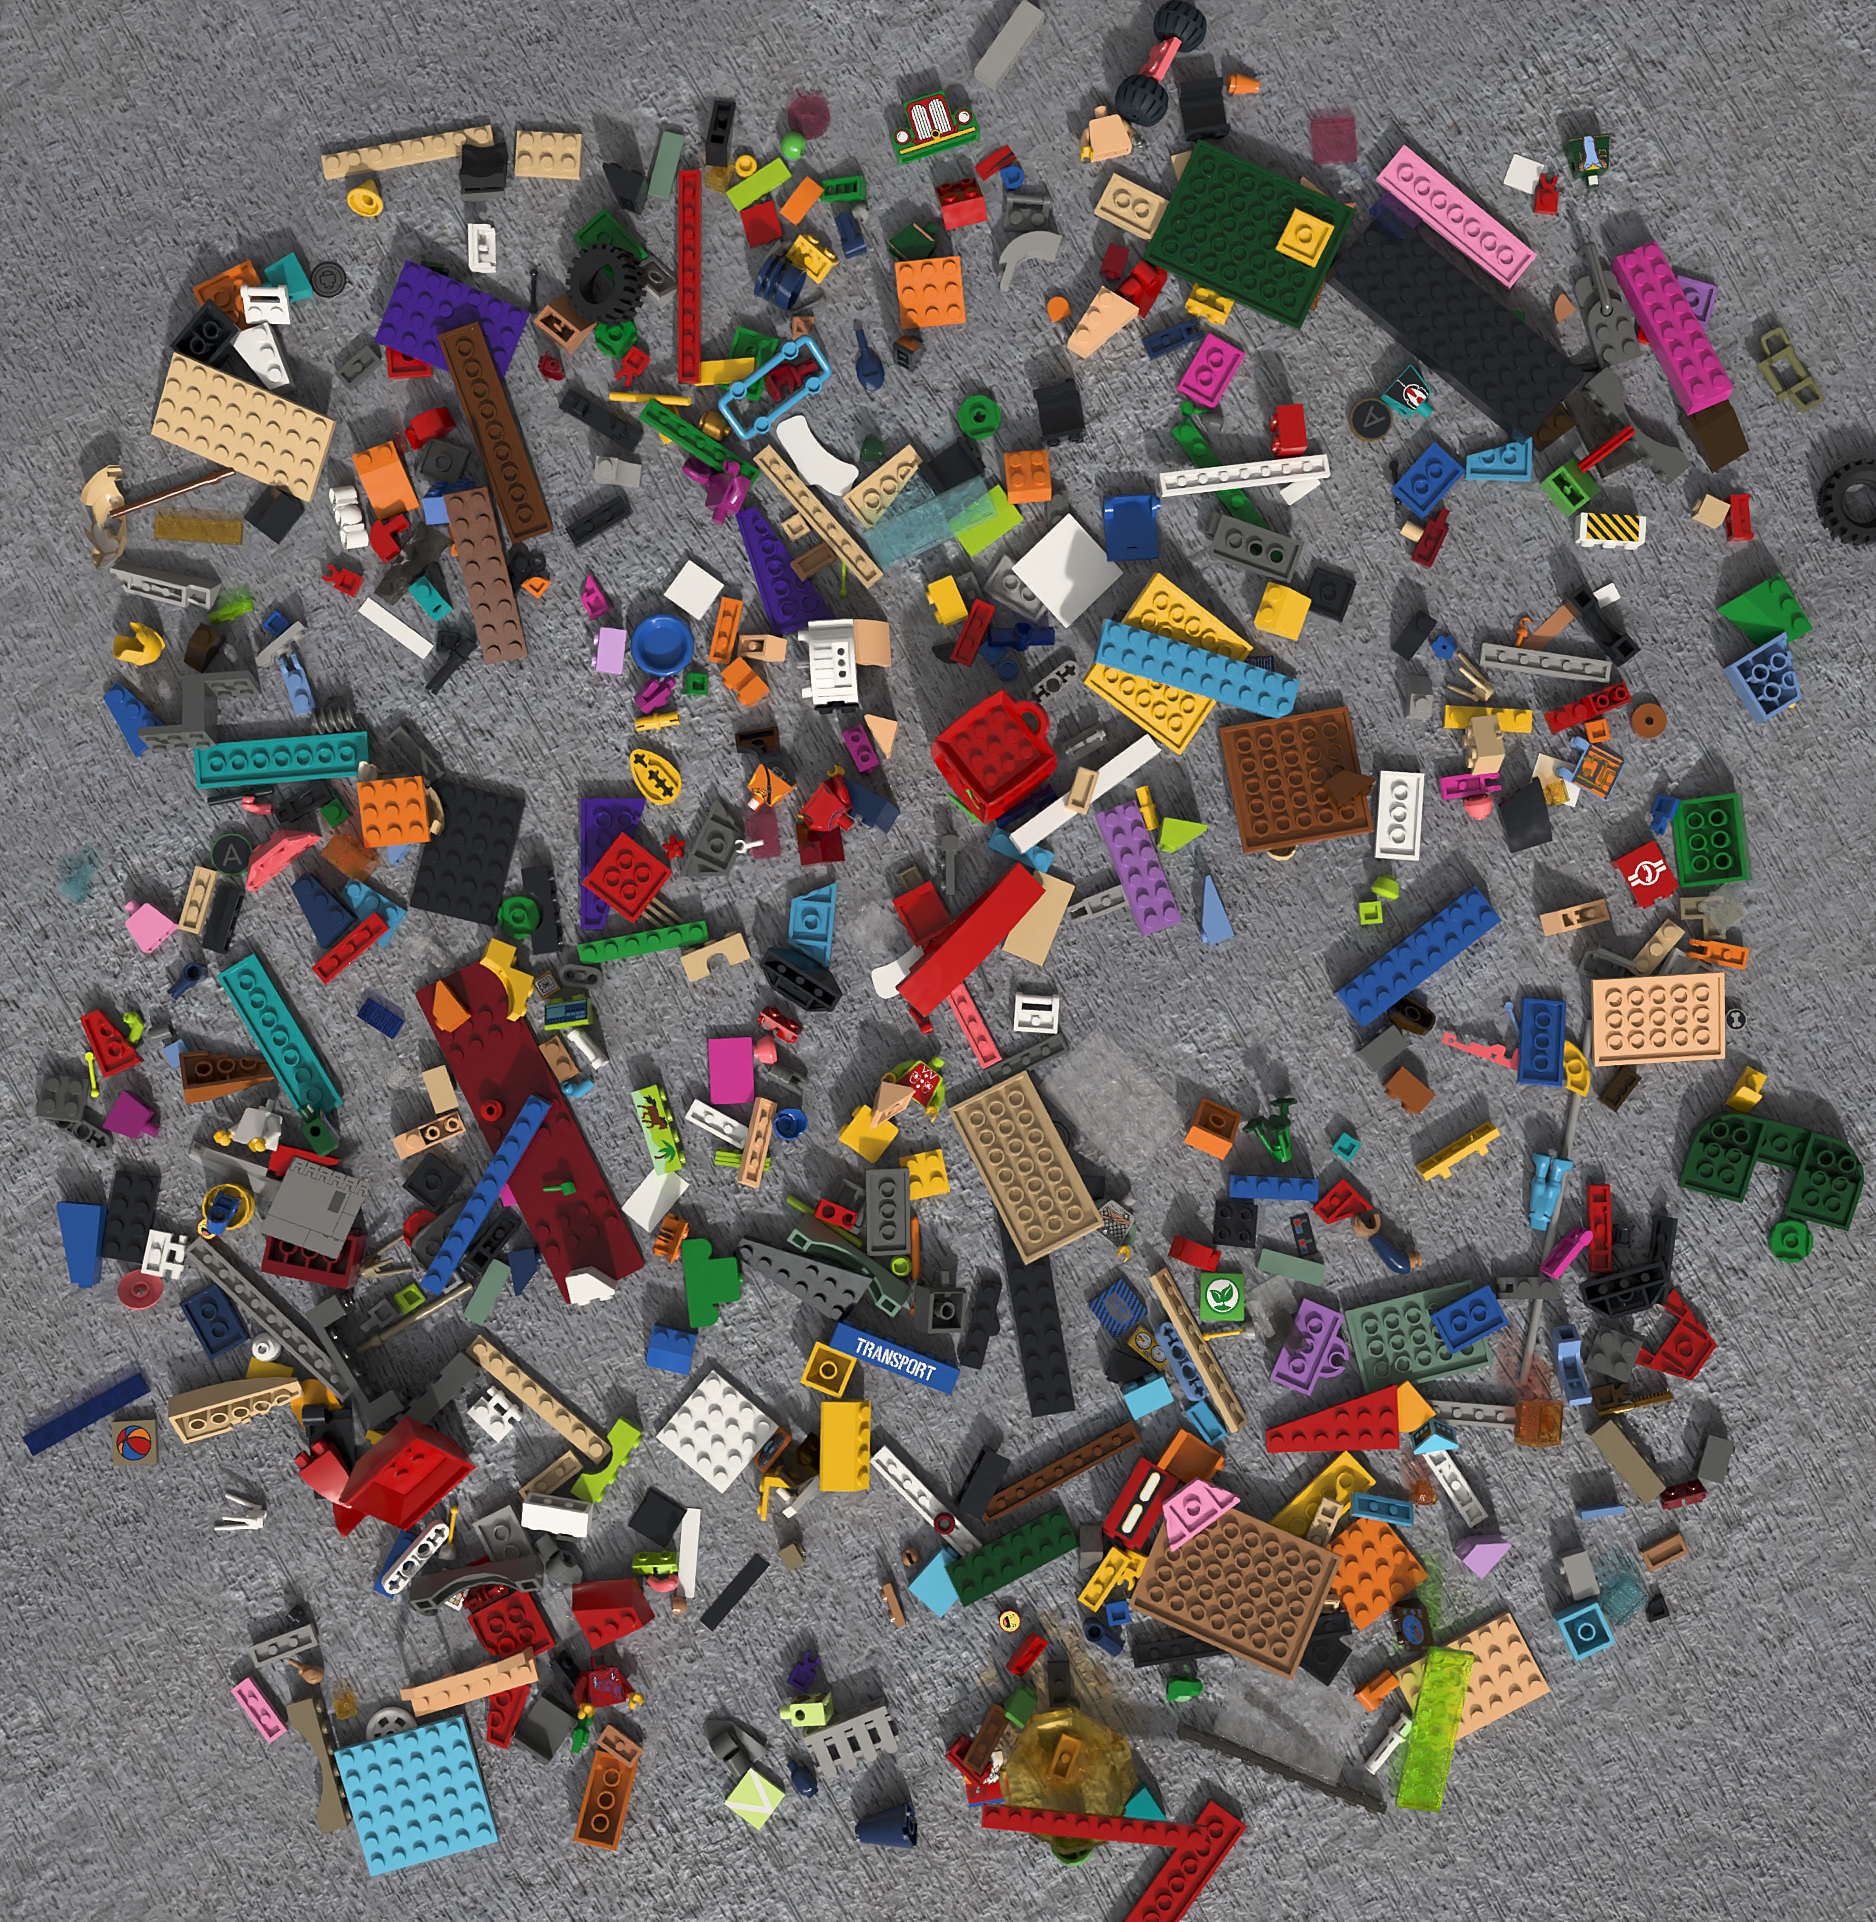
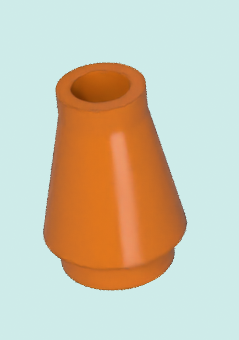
(1241, 84)

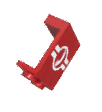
(1646, 874)

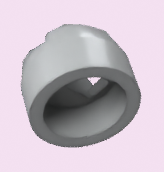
(860, 213)

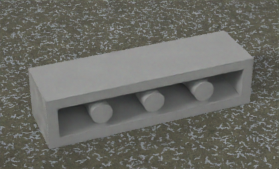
(1009, 44)

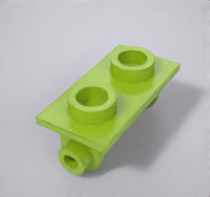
(665, 1561)

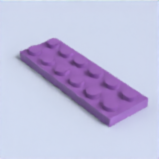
(1138, 868)

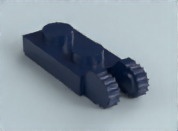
(1171, 339)

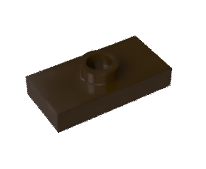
(1619, 1088)

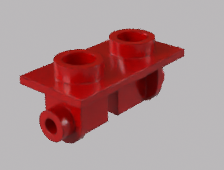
(788, 1028)

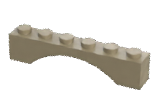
(307, 1718)

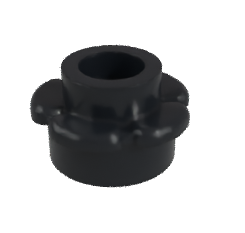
(295, 1614)

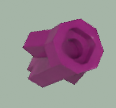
(654, 694)

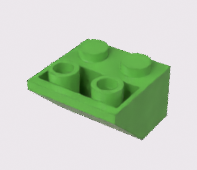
(1569, 487)

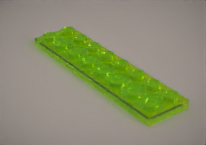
(1434, 1729)

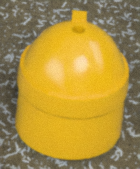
(141, 649)

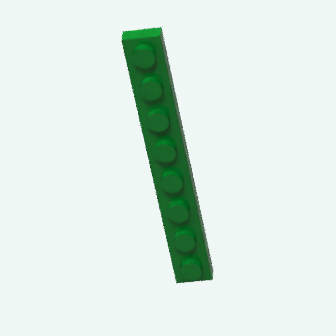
(1232, 499)

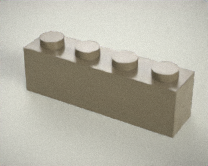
(1626, 1460)

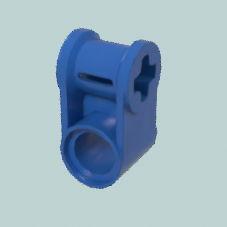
(223, 1209)

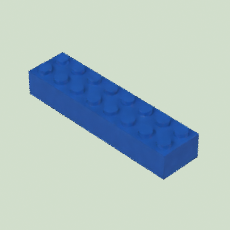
(1417, 956)

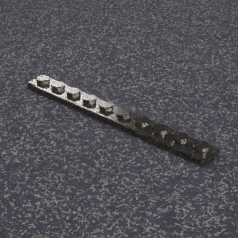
(1250, 1758)

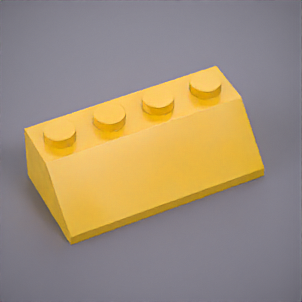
(845, 1444)

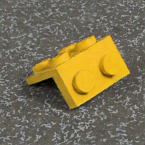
(863, 1139)
(767, 1481)

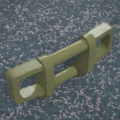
(1789, 353)

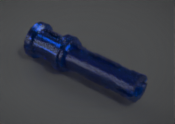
(1036, 801)

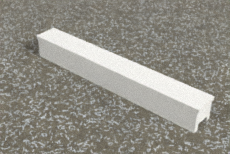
(1109, 776)

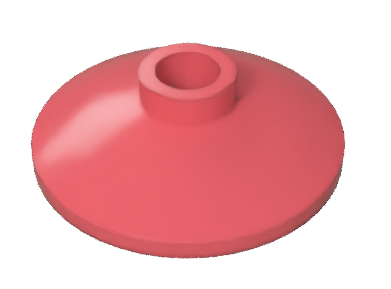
(136, 1282)

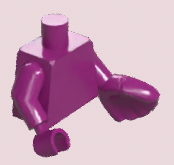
(723, 490)

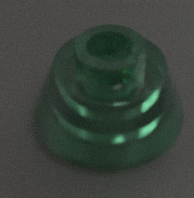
(872, 448)

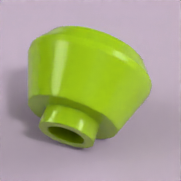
(1386, 887)

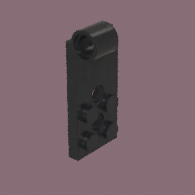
(333, 1427)

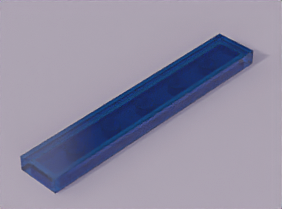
(86, 1414)

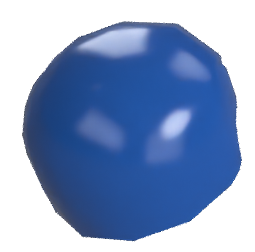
(789, 1123)

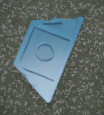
(813, 923)

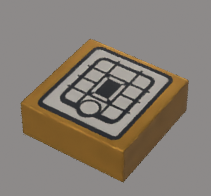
(546, 985)

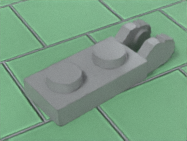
(280, 645)
(1100, 904)

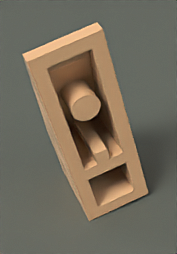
(1574, 917)

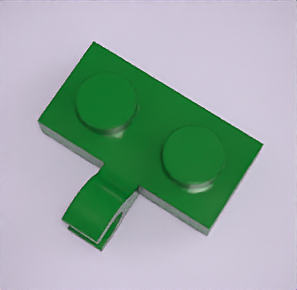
(581, 1734)

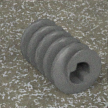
(333, 719)

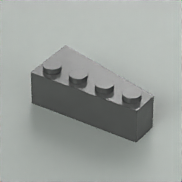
(443, 1389)

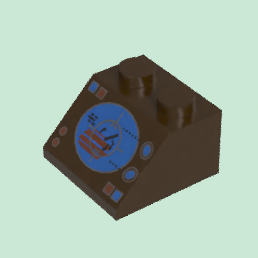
(1413, 1625)

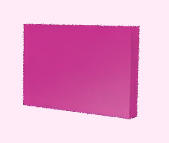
(1210, 371)
(731, 1070)

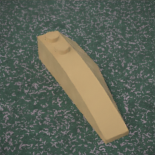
(222, 1405)

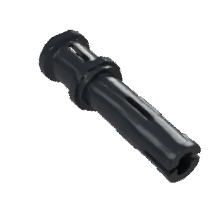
(458, 657)

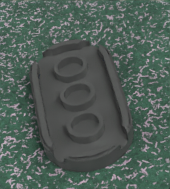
(431, 1237)

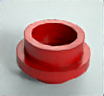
(498, 1110)

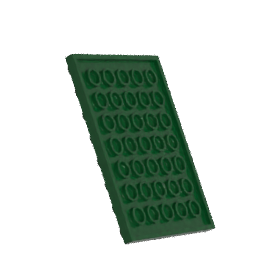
(1226, 233)

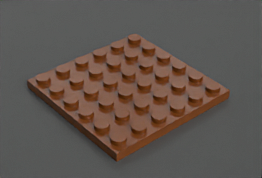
(1279, 778)

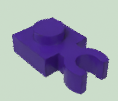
(803, 1674)

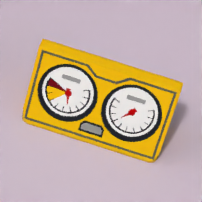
(1147, 1347)

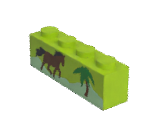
(658, 1130)

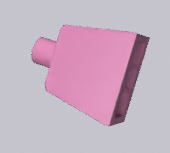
(149, 925)

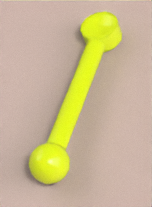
(90, 1057)

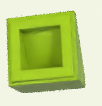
(409, 1298)

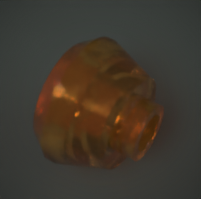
(1423, 1493)

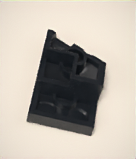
(1526, 817)

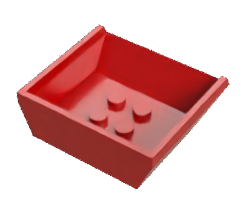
(406, 1474)

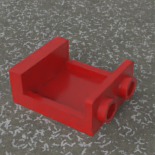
(922, 914)

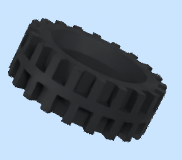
(1832, 506)

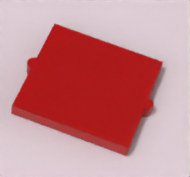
(761, 224)

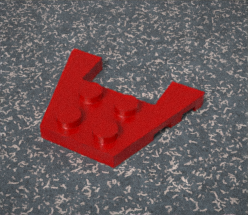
(1685, 1346)

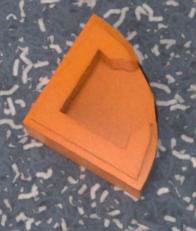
(536, 585)

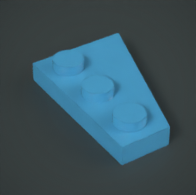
(1501, 464)
(366, 901)

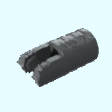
(782, 1074)

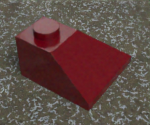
(819, 846)

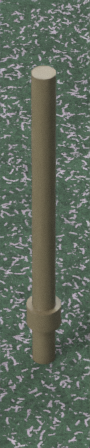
(378, 1338)

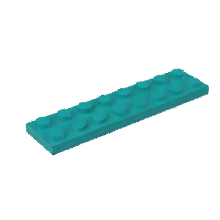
(281, 760)
(279, 1035)

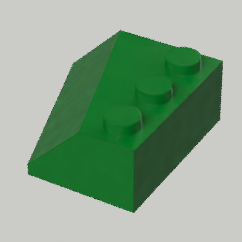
(1767, 612)

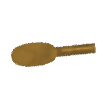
(1637, 1403)

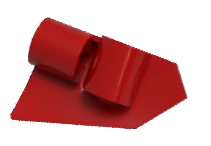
(1143, 286)

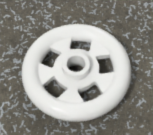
(391, 1714)

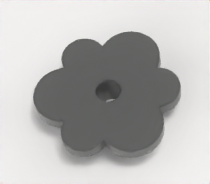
(919, 1281)

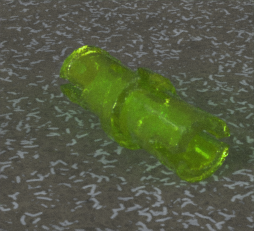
(230, 611)

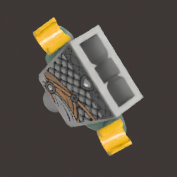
(1119, 1223)

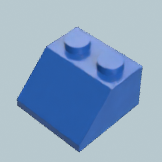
(671, 1348)

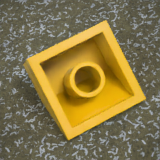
(1282, 611)

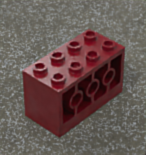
(304, 1264)

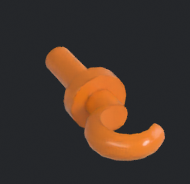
(1521, 632)

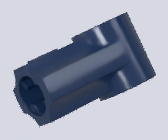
(851, 240)
(1103, 1637)

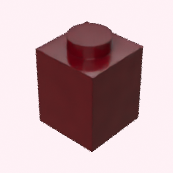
(1114, 262)

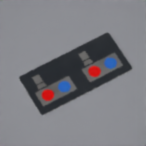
(1303, 1235)

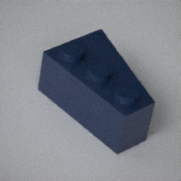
(870, 807)
(322, 909)

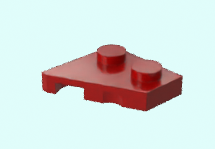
(1340, 1203)

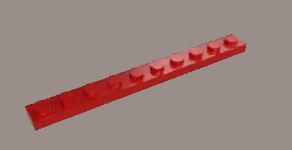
(689, 276)
(1094, 1826)

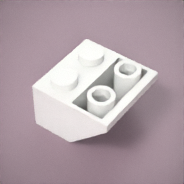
(589, 1284)

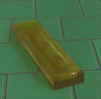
(198, 530)

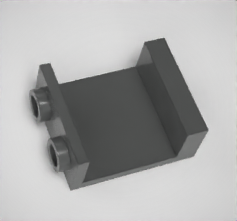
(545, 1728)

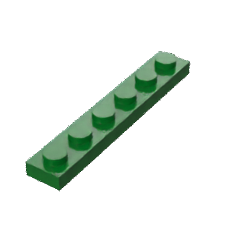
(694, 440)
(643, 942)

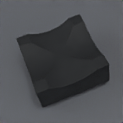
(484, 166)

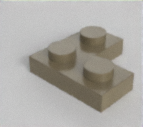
(1689, 910)

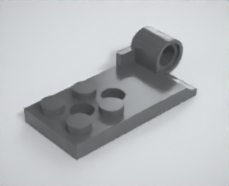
(1233, 542)

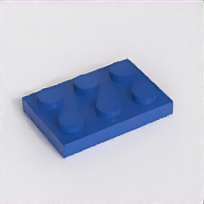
(1427, 480)
(1469, 1319)

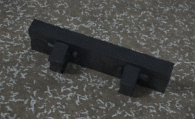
(601, 420)

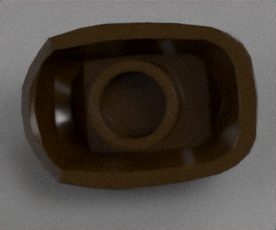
(1411, 1016)

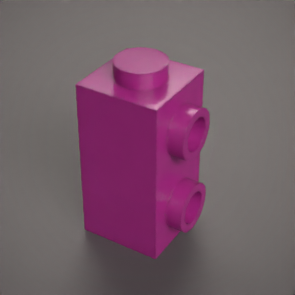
(861, 750)

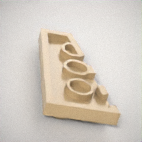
(877, 492)

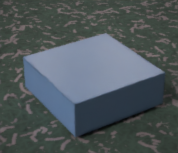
(172, 1052)

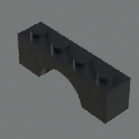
(1611, 640)
(547, 937)

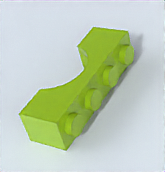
(622, 1438)

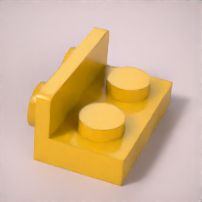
(812, 256)
(1208, 305)

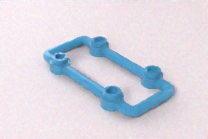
(811, 384)

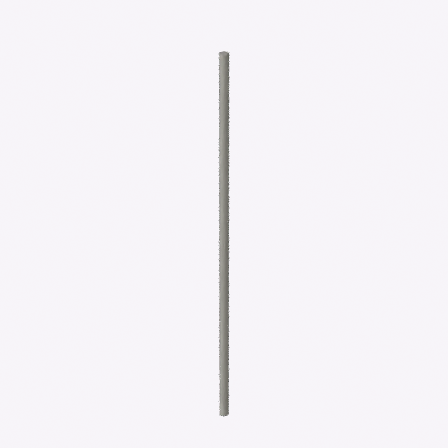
(1552, 1226)

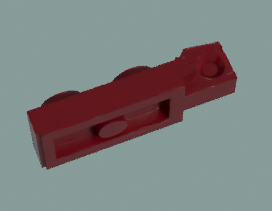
(1431, 539)

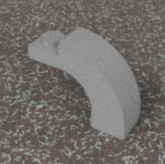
(1029, 245)

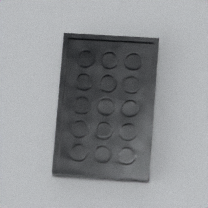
(470, 860)

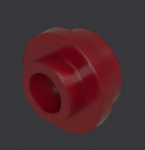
(944, 1529)

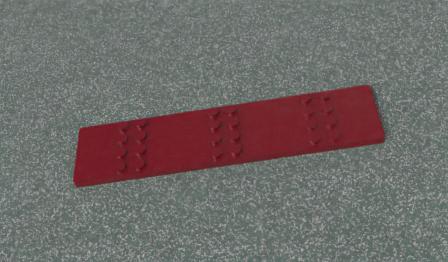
(503, 1063)

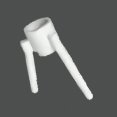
(254, 1519)

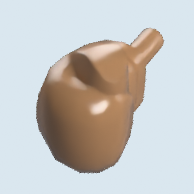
(310, 1673)

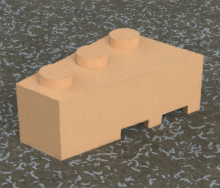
(1101, 321)

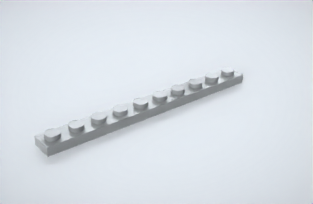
(268, 1317)

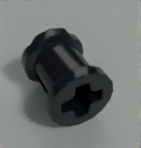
(1622, 1235)

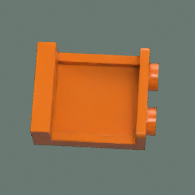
(1190, 1457)

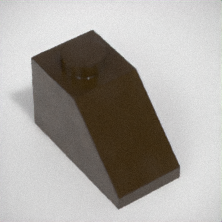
(203, 647)

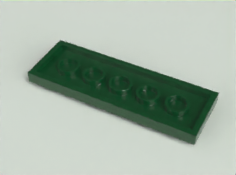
(1011, 1556)

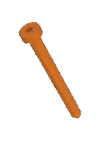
(915, 1252)

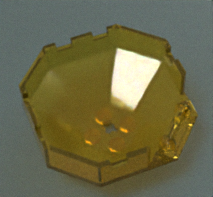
(1098, 1782)

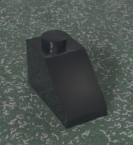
(1414, 635)
(1125, 1367)

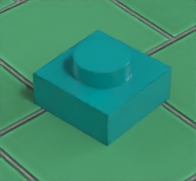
(1345, 1147)

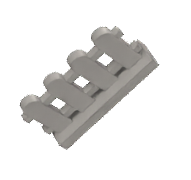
(845, 1725)

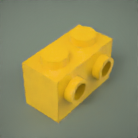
(947, 602)

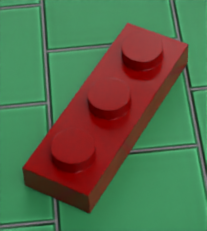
(973, 633)

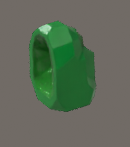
(1182, 1688)

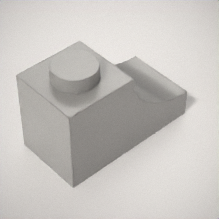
(617, 472)

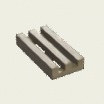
(661, 916)

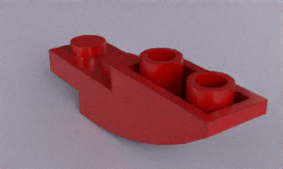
(1587, 707)

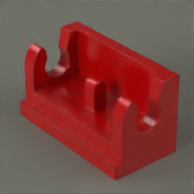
(1738, 518)
(956, 1755)

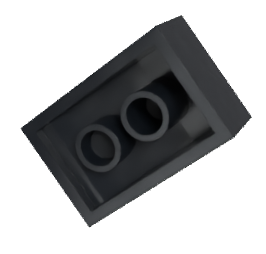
(208, 336)

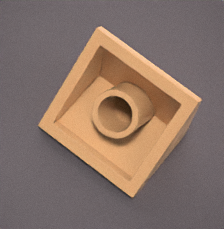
(883, 731)
(889, 1101)

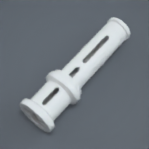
(1399, 1737)

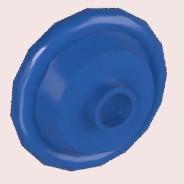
(662, 644)

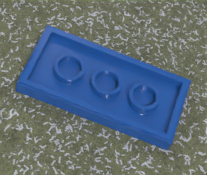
(1541, 1042)

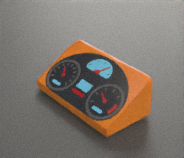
(772, 1449)

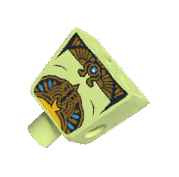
(809, 1709)

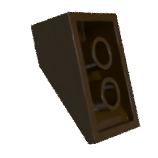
(1716, 434)

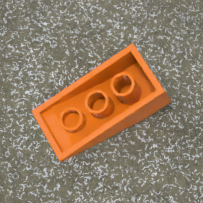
(605, 1802)

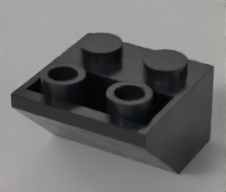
(627, 186)

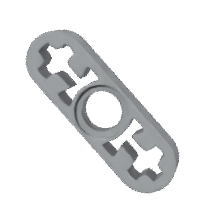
(1061, 669)

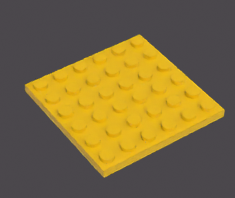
(1158, 708)

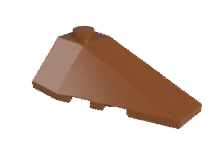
(213, 1075)

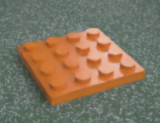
(1373, 1569)

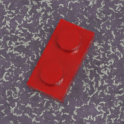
(1026, 1654)

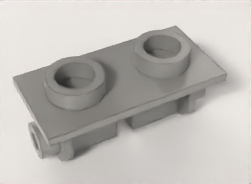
(1084, 743)

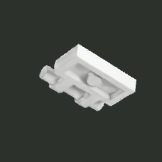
(158, 1253)
(491, 1418)

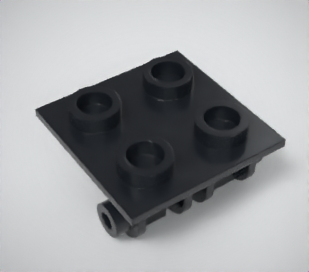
(1235, 1224)

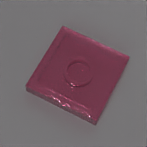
(1333, 140)

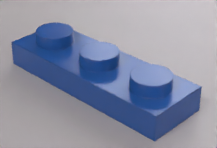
(402, 1543)

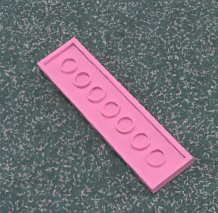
(1456, 217)

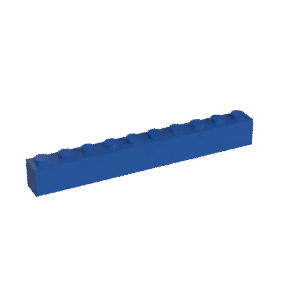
(486, 1194)

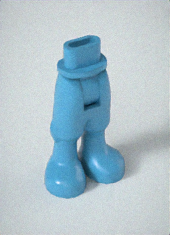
(1545, 1194)

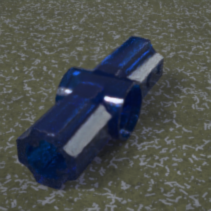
(1021, 636)

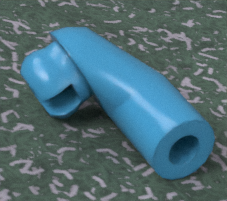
(577, 1090)

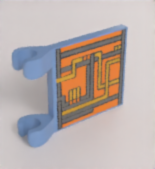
(1594, 771)

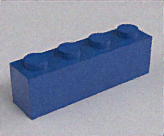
(1272, 1187)

